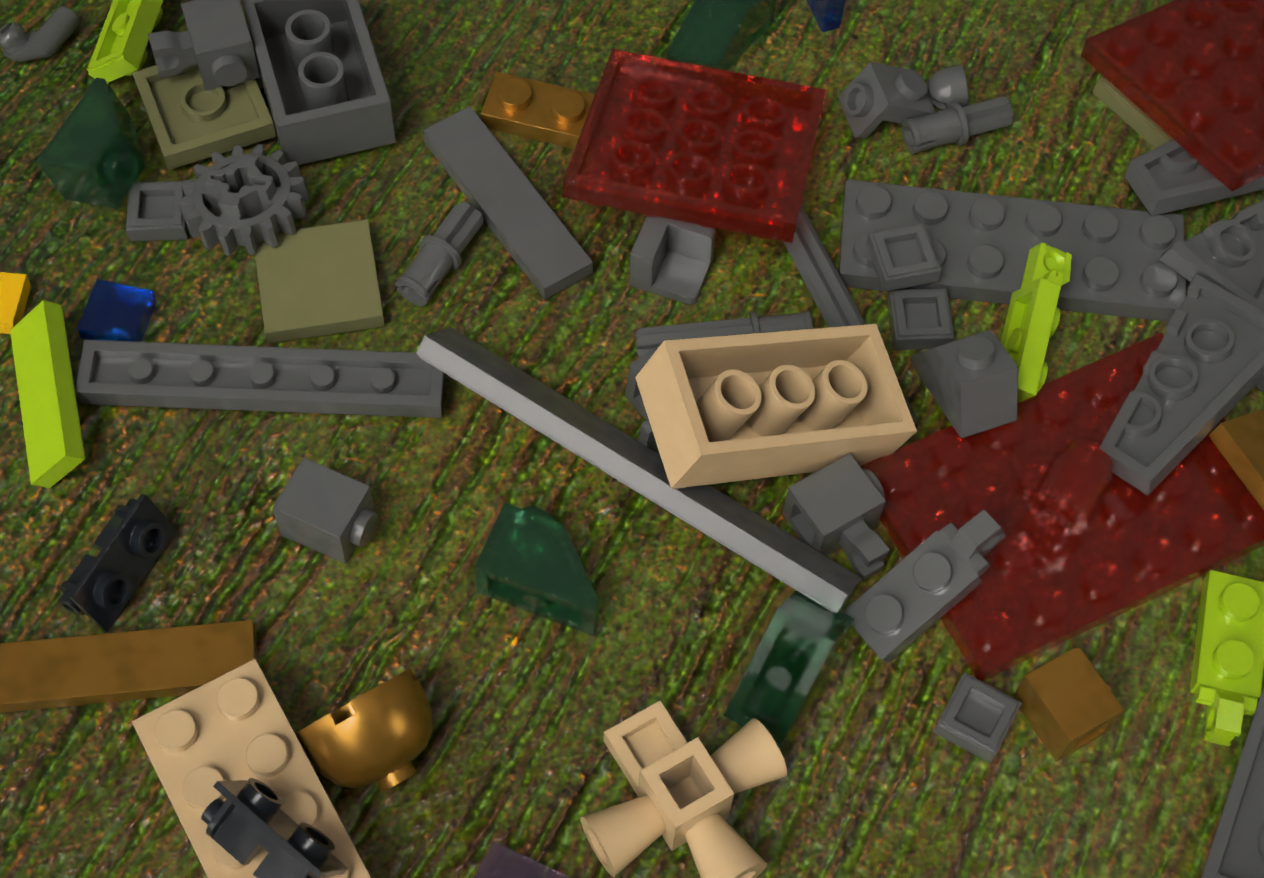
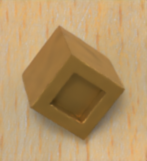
(1067, 703)

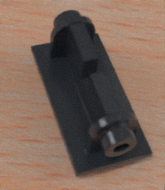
(128, 552)
(254, 820)

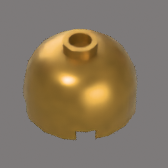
(372, 735)

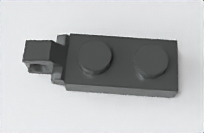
(924, 585)

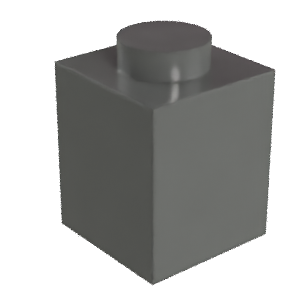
(326, 511)

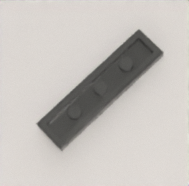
(508, 202)

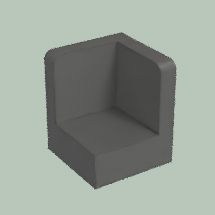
(672, 258)

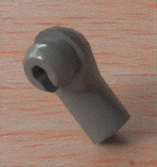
(40, 43)

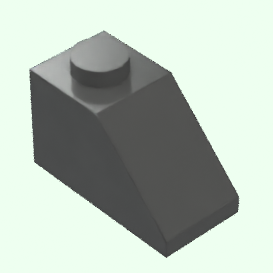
(971, 382)

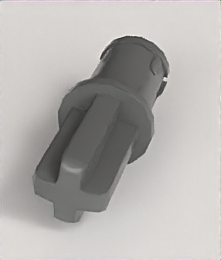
(955, 124)
(439, 254)

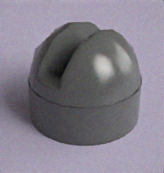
(948, 86)

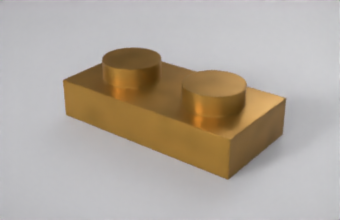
(536, 110)

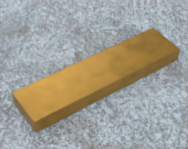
(120, 665)

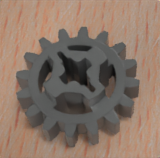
(244, 199)

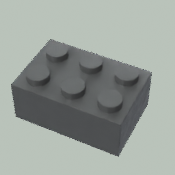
(319, 77)

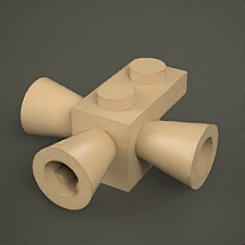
(682, 794)

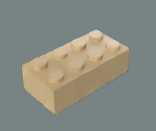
(772, 403)
(232, 734)

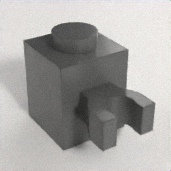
(214, 41)
(839, 511)

